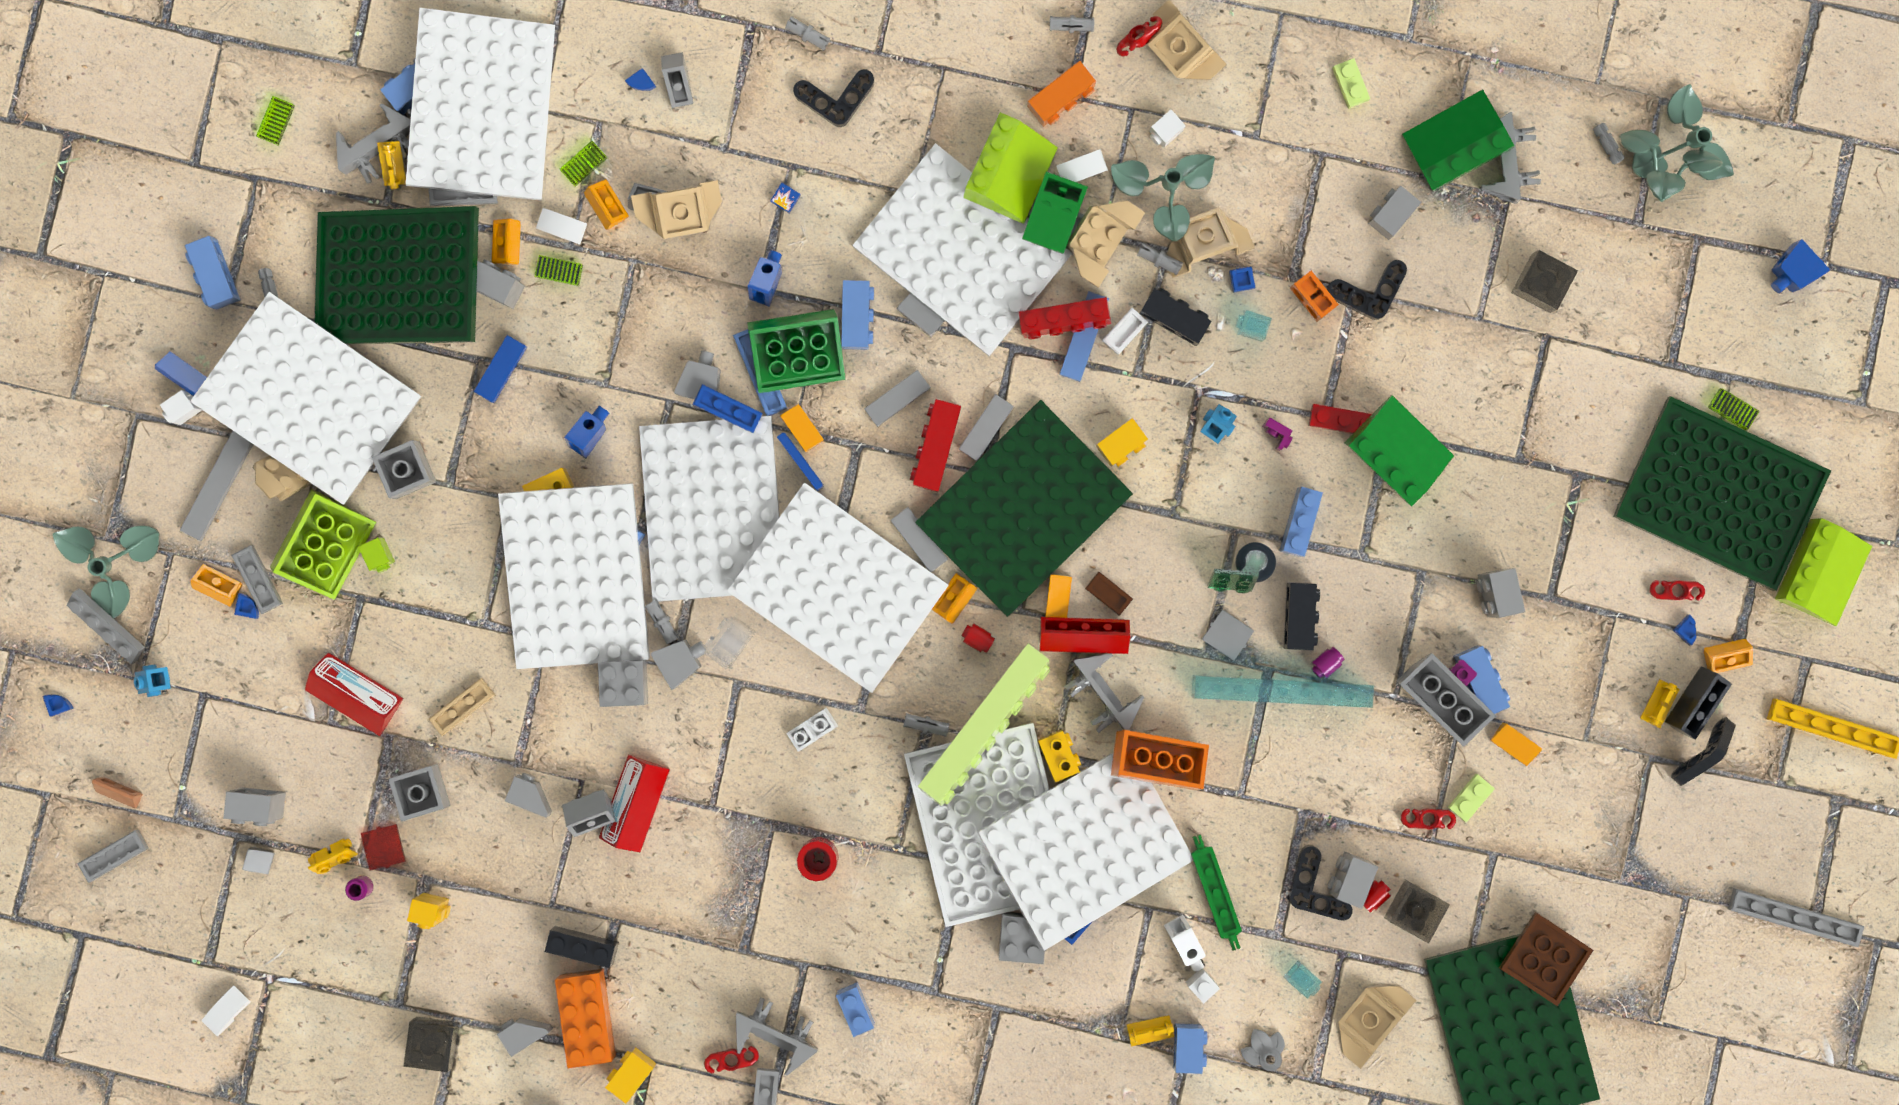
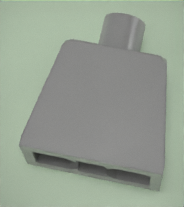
(697, 374)
(678, 661)

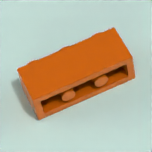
(1062, 94)

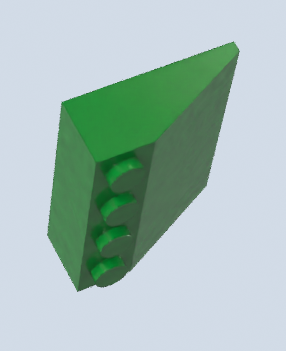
(1458, 140)
(796, 350)
(1400, 450)

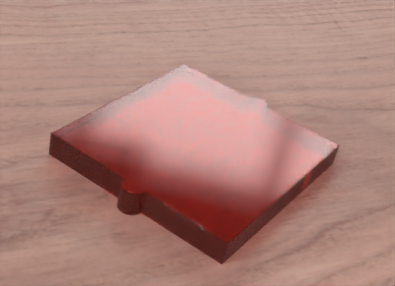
(383, 847)

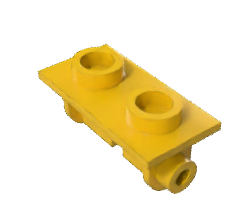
(392, 164)
(1660, 703)
(322, 861)
(1150, 1030)

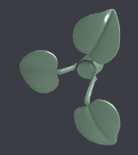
(1686, 109)
(1665, 183)
(1173, 220)
(76, 546)

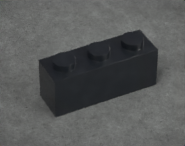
(1176, 316)
(1301, 616)
(1698, 702)
(581, 947)

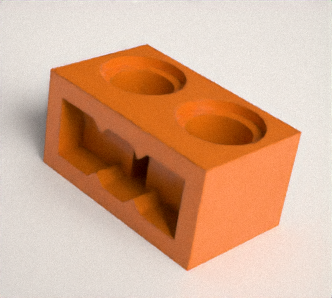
(1314, 296)

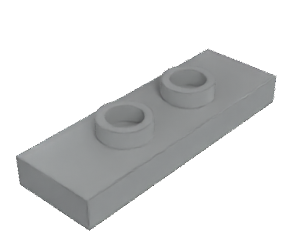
(452, 198)
(113, 856)

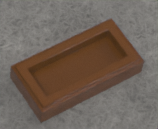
(1109, 593)

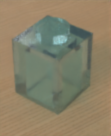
(1253, 325)
(1303, 979)

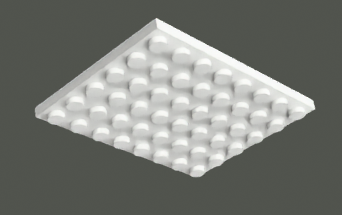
(480, 104)
(958, 253)
(305, 398)
(706, 503)
(574, 576)
(837, 587)
(1084, 849)
(960, 863)

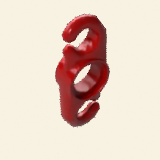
(1129, 39)
(1686, 594)
(1437, 813)
(720, 1057)

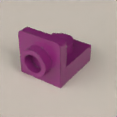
(1277, 429)
(1463, 672)

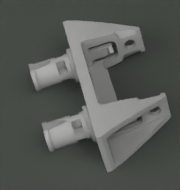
(359, 155)
(1513, 179)
(1114, 710)
(793, 1042)

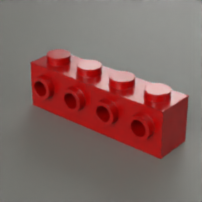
(1064, 318)
(936, 445)
(1084, 635)

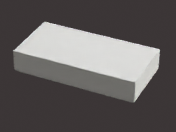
(1125, 331)

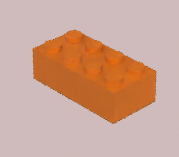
(1159, 760)
(585, 1018)

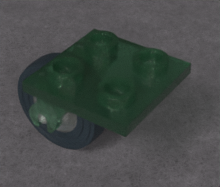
(1253, 564)

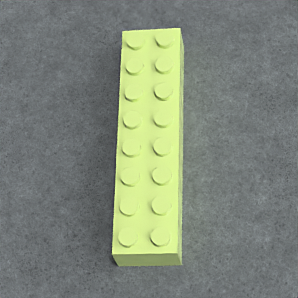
(984, 725)

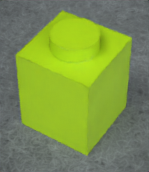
(377, 555)

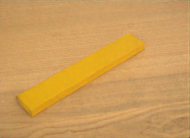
(1834, 728)

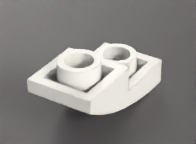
(1083, 166)
(561, 226)
(812, 729)
(224, 1011)

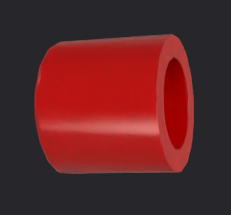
(817, 870)

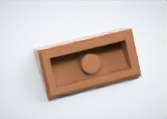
(117, 791)

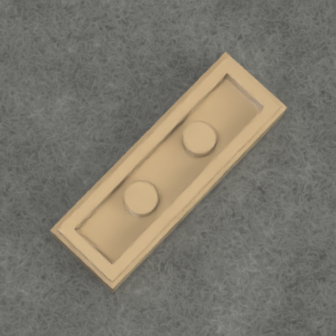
(462, 707)

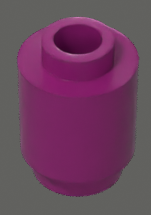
(1327, 663)
(353, 890)

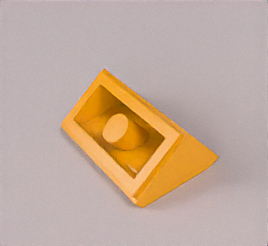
(605, 204)
(506, 241)
(802, 428)
(216, 585)
(1058, 596)
(954, 598)
(1729, 656)
(1515, 744)

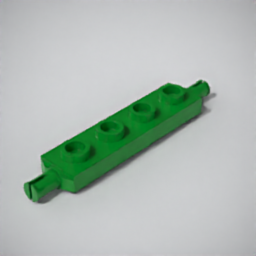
(1216, 892)

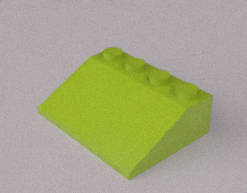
(1010, 169)
(322, 544)
(1823, 571)

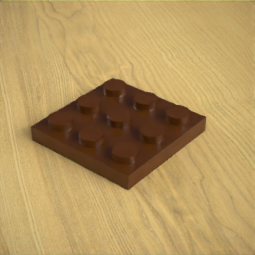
(1546, 958)

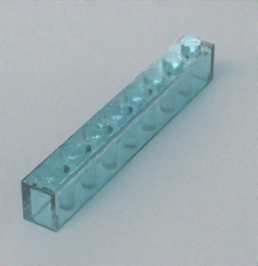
(1282, 691)

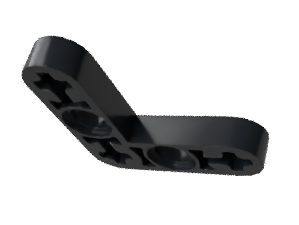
(841, 104)
(1368, 299)
(1713, 754)
(1306, 889)

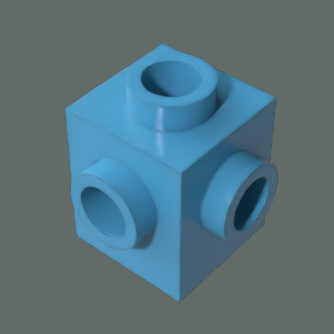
(1218, 423)
(152, 680)

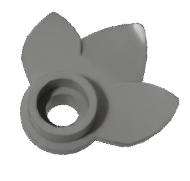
(1262, 1047)

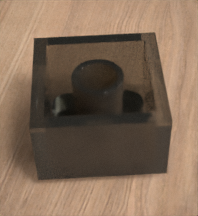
(1544, 281)
(1416, 911)
(431, 1044)

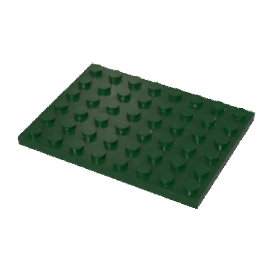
(397, 275)
(1722, 493)
(1023, 508)
(1505, 1036)

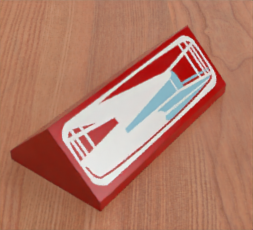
(353, 693)
(634, 803)

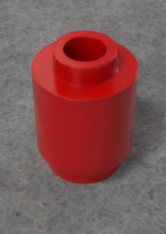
(977, 638)
(1377, 895)

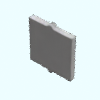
(1228, 635)

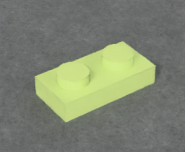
(1351, 83)
(1471, 797)

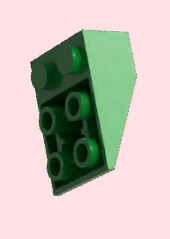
(1054, 212)

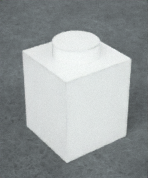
(1166, 129)
(179, 408)
(1202, 985)

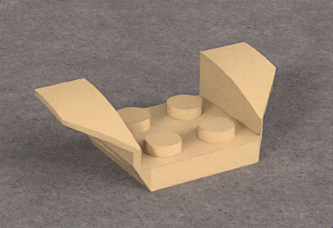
(1183, 47)
(679, 210)
(1100, 235)
(1209, 236)
(277, 479)
(1372, 1020)

